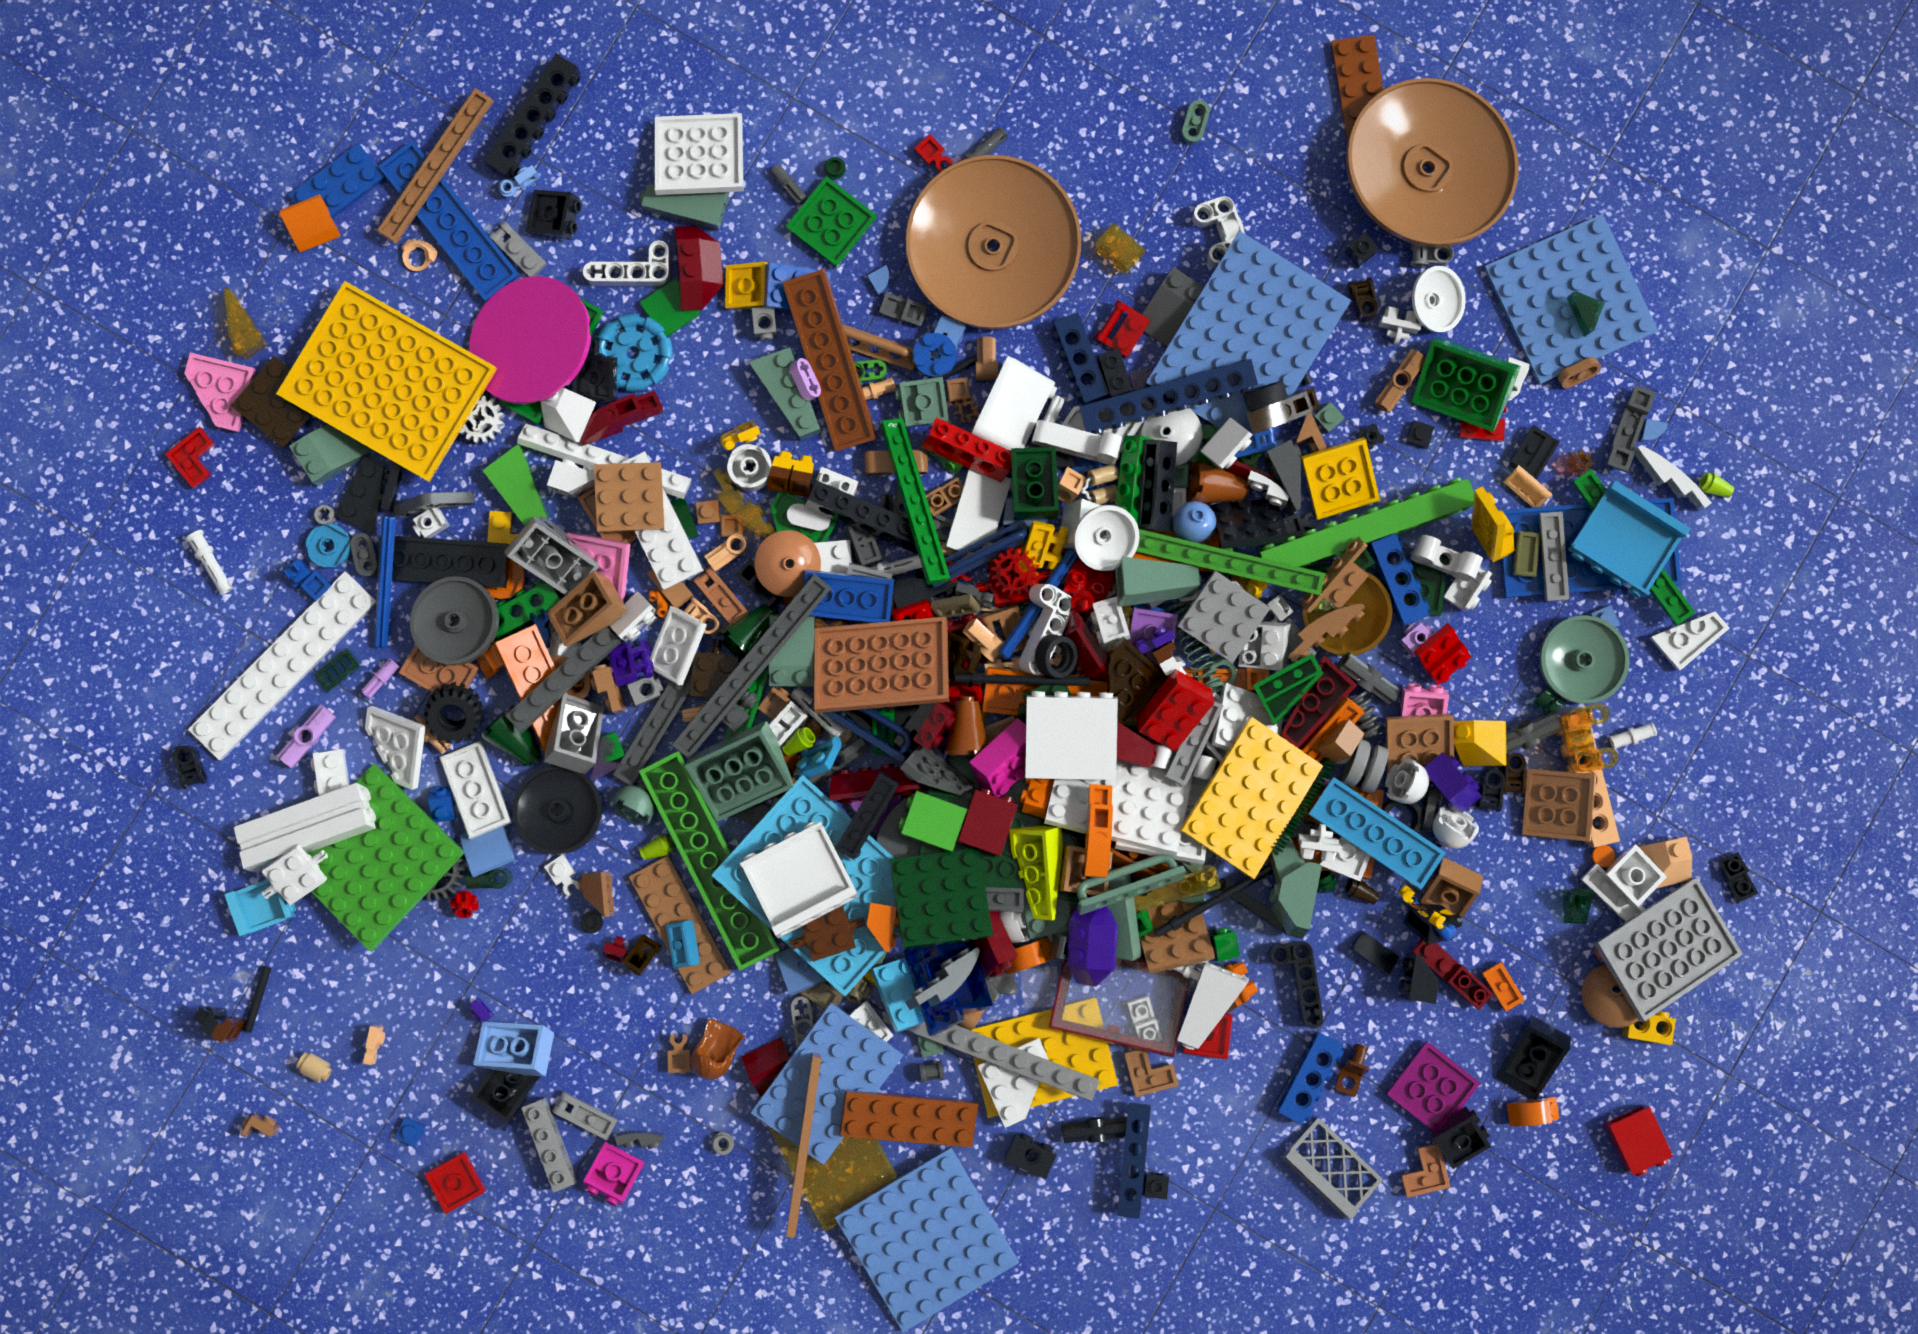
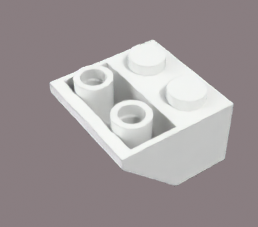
(1226, 444)
(570, 479)
(638, 615)
(1267, 647)

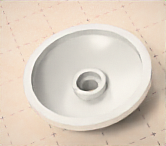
(1438, 299)
(1184, 428)
(1119, 540)

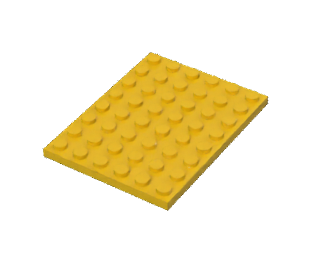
(387, 381)

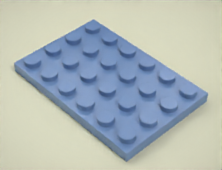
(850, 1060)

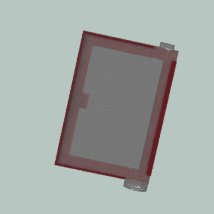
(1126, 1007)

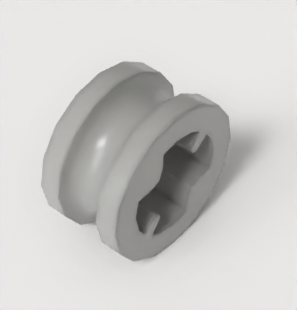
(318, 515)

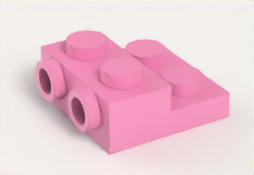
(1423, 700)

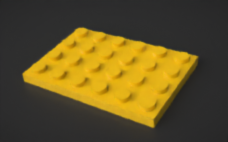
(1251, 797)
(1066, 1049)

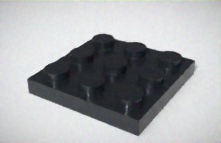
(1249, 523)

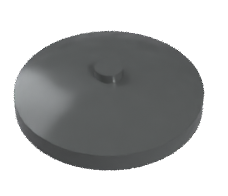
(454, 620)

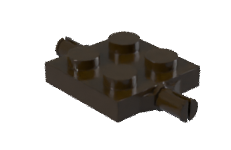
(710, 671)

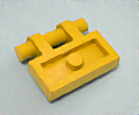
(745, 432)
(1039, 541)

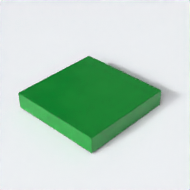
(665, 308)

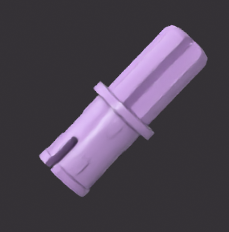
(380, 678)

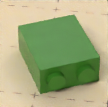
(932, 821)

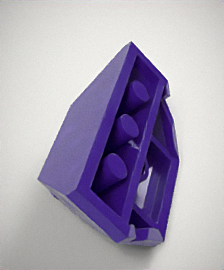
(1092, 946)

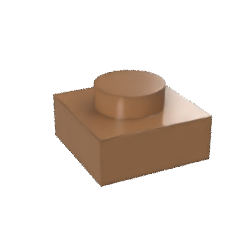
(708, 512)

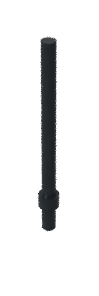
(979, 678)
(1175, 922)

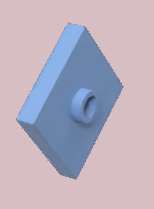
(797, 972)

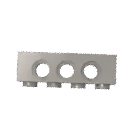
(549, 1144)

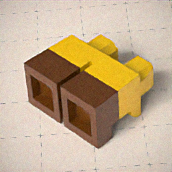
(786, 467)

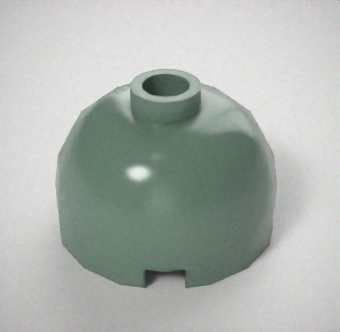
(634, 804)

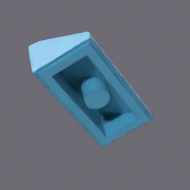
(683, 944)

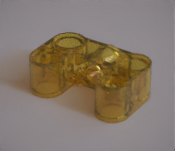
(1580, 739)

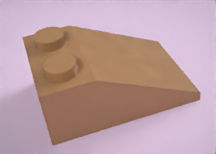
(586, 609)

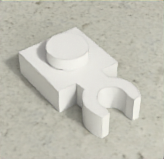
(561, 872)

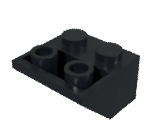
(1418, 981)

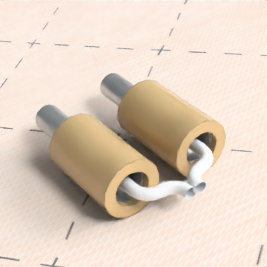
(1099, 476)

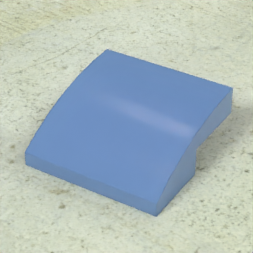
(487, 851)

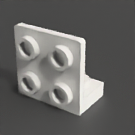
(1109, 623)

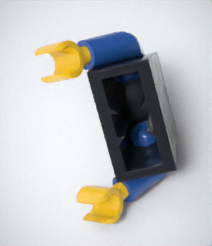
(1429, 921)

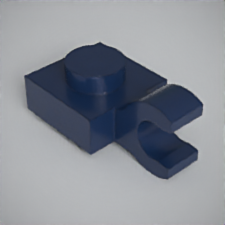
(540, 623)

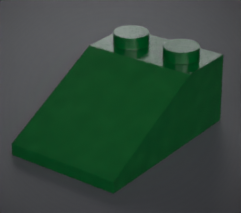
(1034, 483)

